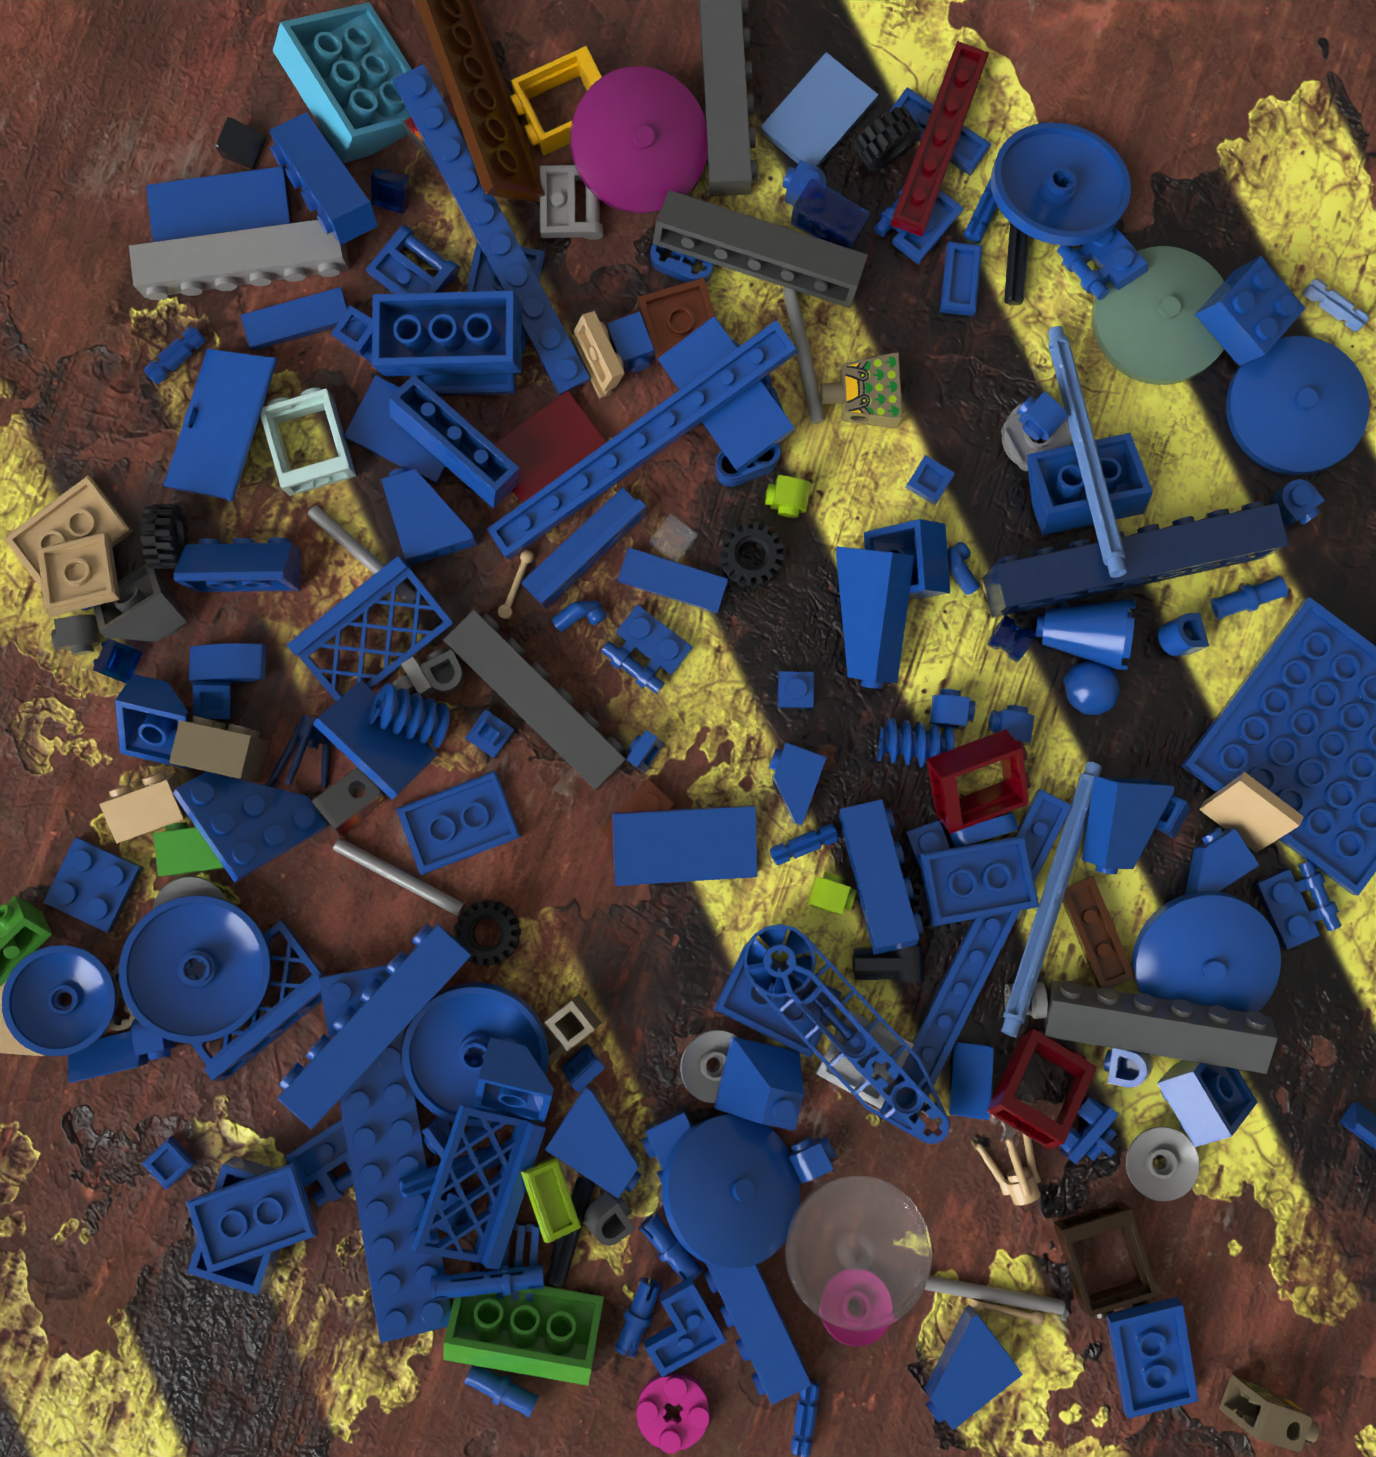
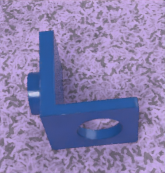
(438, 1133)

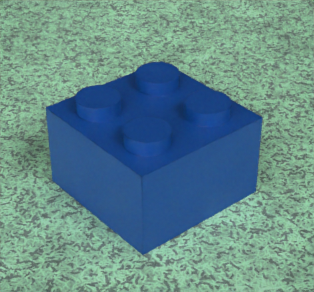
(1250, 311)

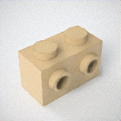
(144, 807)

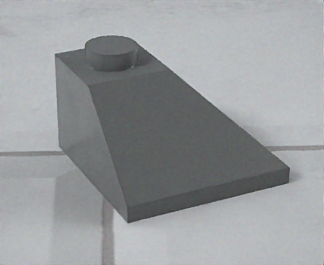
(144, 610)

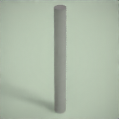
(804, 356)
(356, 549)
(398, 876)
(995, 1295)

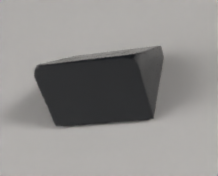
(240, 143)

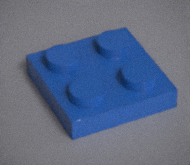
(93, 884)

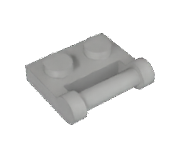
(559, 205)

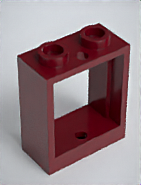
(986, 803)
(1024, 1117)

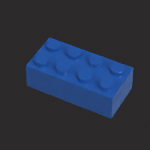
(447, 333)

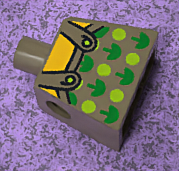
(868, 391)
(1279, 1418)

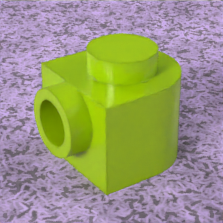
(788, 496)
(831, 894)

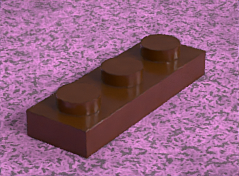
(1096, 933)

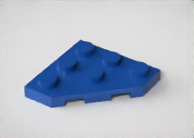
(247, 820)

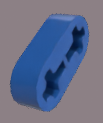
(679, 269)
(985, 830)

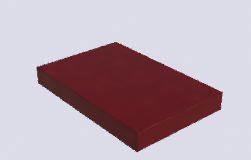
(549, 444)

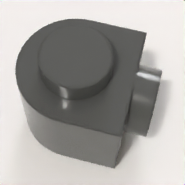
(76, 634)
(444, 671)
(608, 1219)

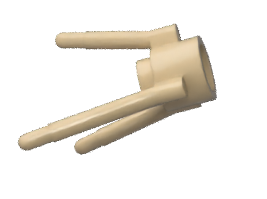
(1021, 1180)

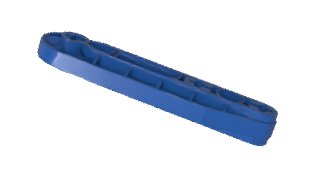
(860, 1047)

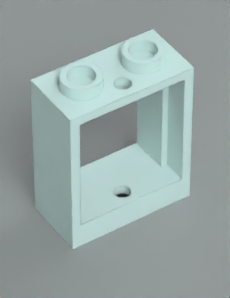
(313, 475)

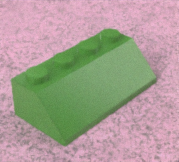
(536, 1338)

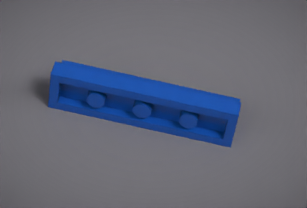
(584, 548)

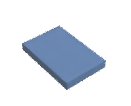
(819, 112)

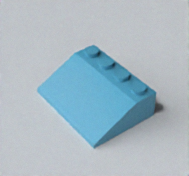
(345, 74)

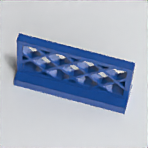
(355, 605)
(276, 1020)
(504, 1200)

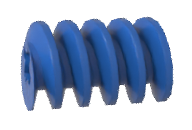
(412, 713)
(914, 742)

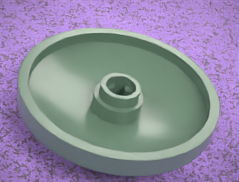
(1152, 323)

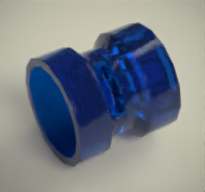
(1011, 638)

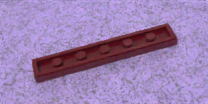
(939, 139)

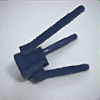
(306, 736)

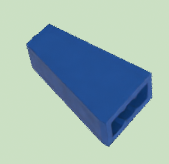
(874, 612)

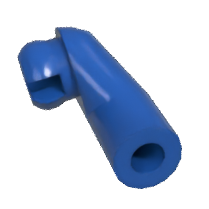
(960, 570)
(579, 610)

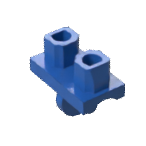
(1093, 1134)

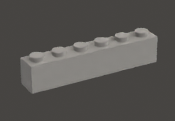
(236, 259)

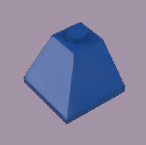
(148, 719)
(513, 1081)
(761, 1083)

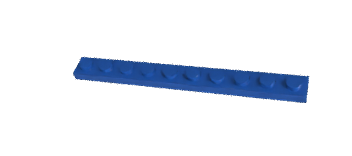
(490, 228)
(643, 439)
(975, 958)

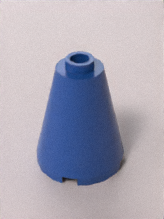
(1091, 631)

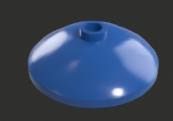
(34, 1003)

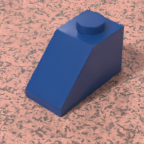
(796, 778)
(1219, 861)

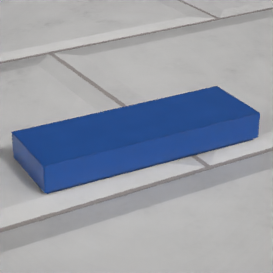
(970, 146)
(294, 319)
(672, 580)

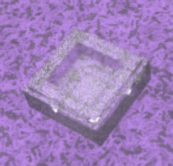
(673, 538)

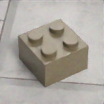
(213, 749)

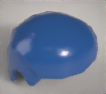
(1091, 687)

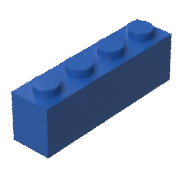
(323, 179)
(453, 441)
(879, 877)

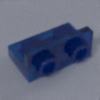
(828, 215)

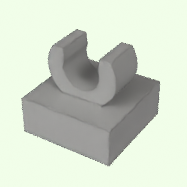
(414, 679)

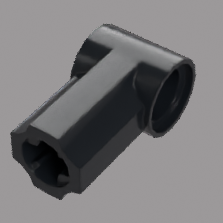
(900, 965)

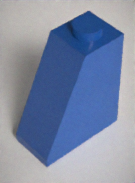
(423, 519)
(1122, 820)
(595, 1145)
(969, 1371)

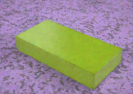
(550, 1199)

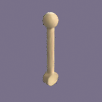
(505, 611)
(1036, 1317)

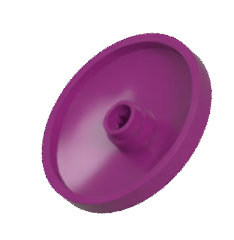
(638, 139)

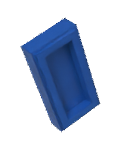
(961, 278)

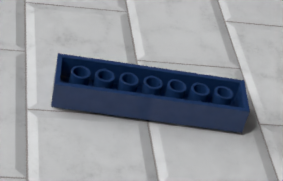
(1150, 558)

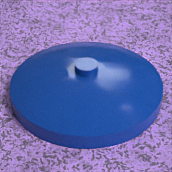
(1060, 184)
(1298, 406)
(1208, 953)
(195, 969)
(450, 1040)
(730, 1191)

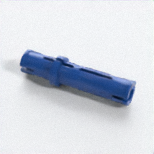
(487, 1282)

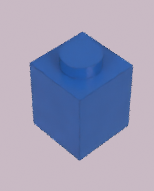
(631, 342)

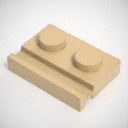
(597, 354)

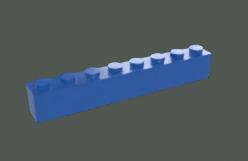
(744, 1293)

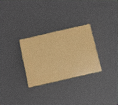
(73, 515)

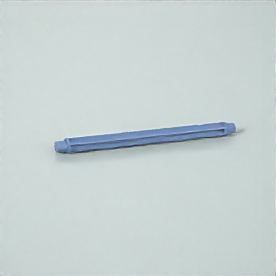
(1087, 453)
(1050, 903)

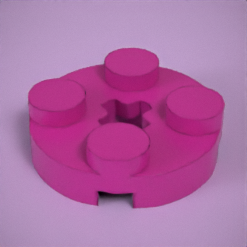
(673, 1433)

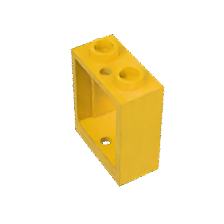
(543, 79)

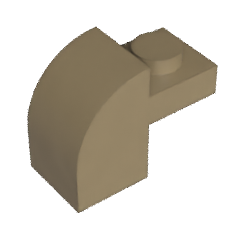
(569, 1026)

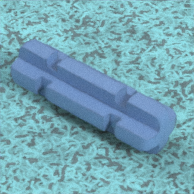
(1336, 304)

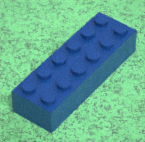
(373, 1025)

